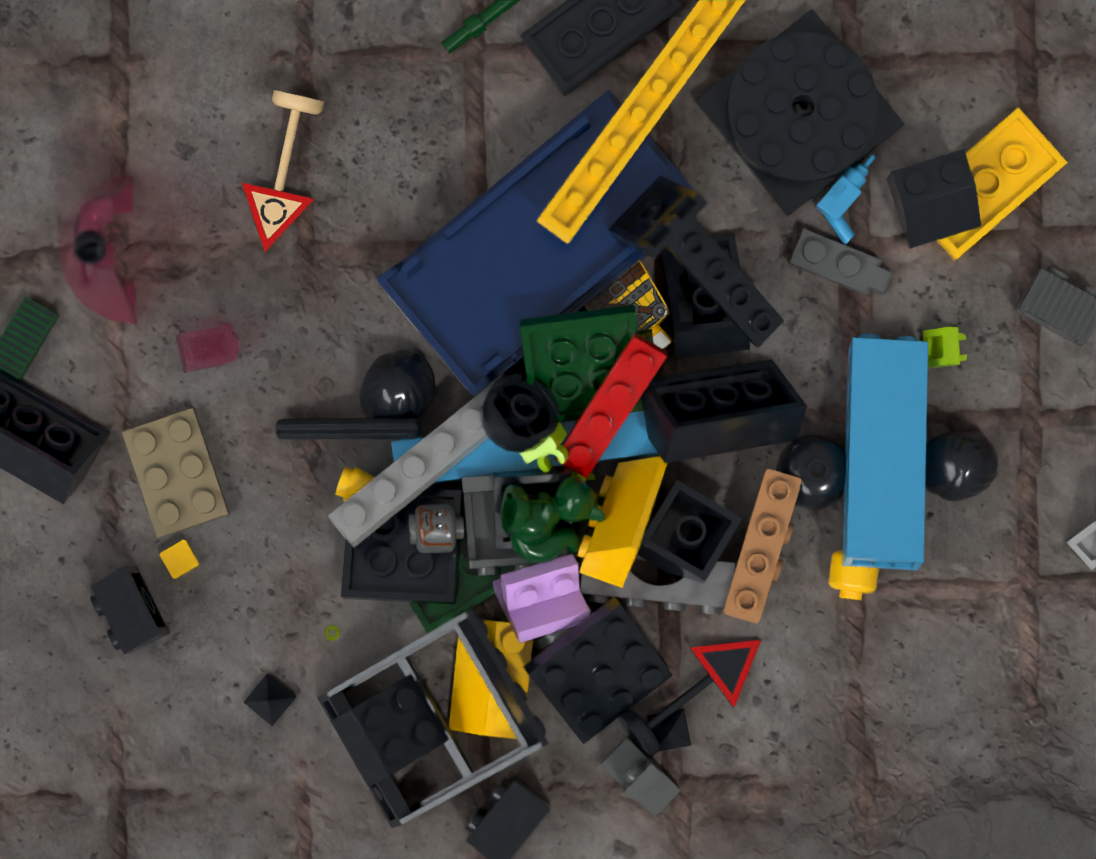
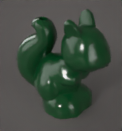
(534, 520)

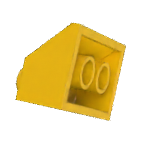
(626, 509)
(472, 703)

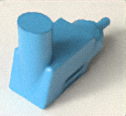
(842, 196)

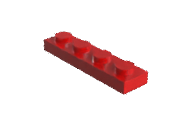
(612, 404)

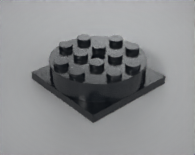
(790, 152)

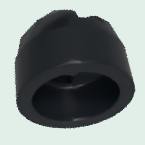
(90, 246)

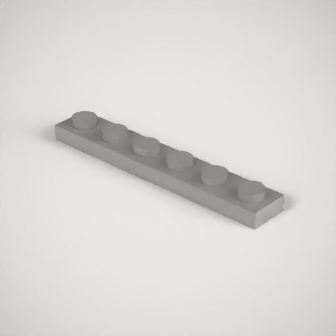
(412, 473)

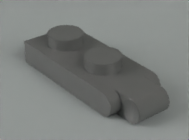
(840, 264)

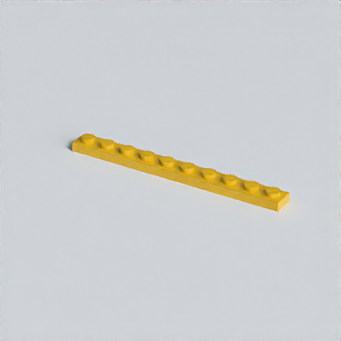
(637, 117)

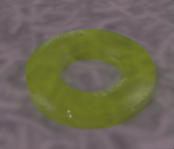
(332, 628)

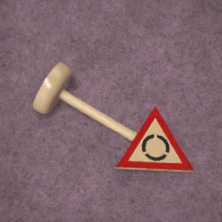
(275, 209)

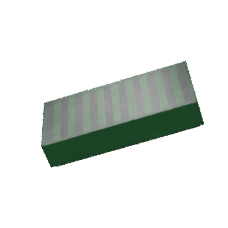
(25, 337)

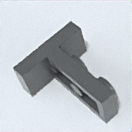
(640, 777)

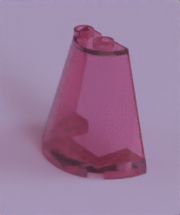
(99, 283)

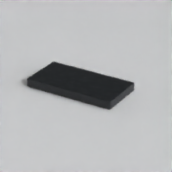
(592, 33)

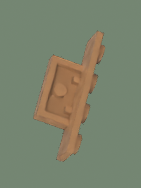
(762, 546)

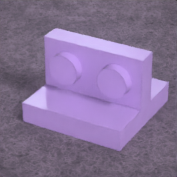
(542, 598)

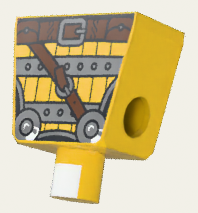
(637, 289)

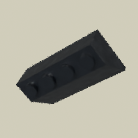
(721, 410)
(45, 439)

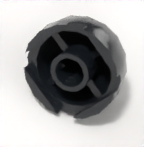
(519, 414)
(820, 467)

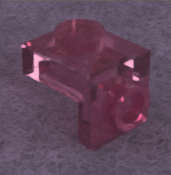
(208, 348)

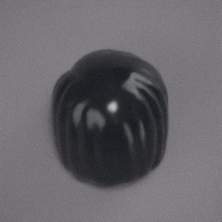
(397, 386)
(959, 465)

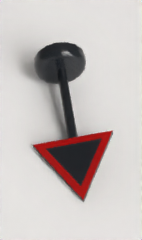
(726, 667)

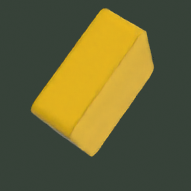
(179, 559)

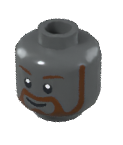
(435, 528)

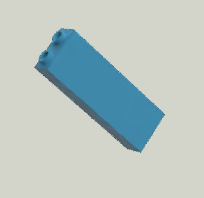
(885, 453)

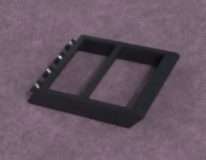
(507, 694)

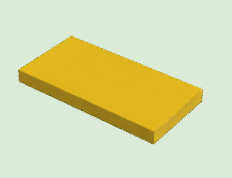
(1006, 171)

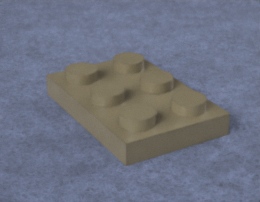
(175, 473)

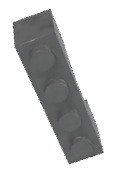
(708, 595)

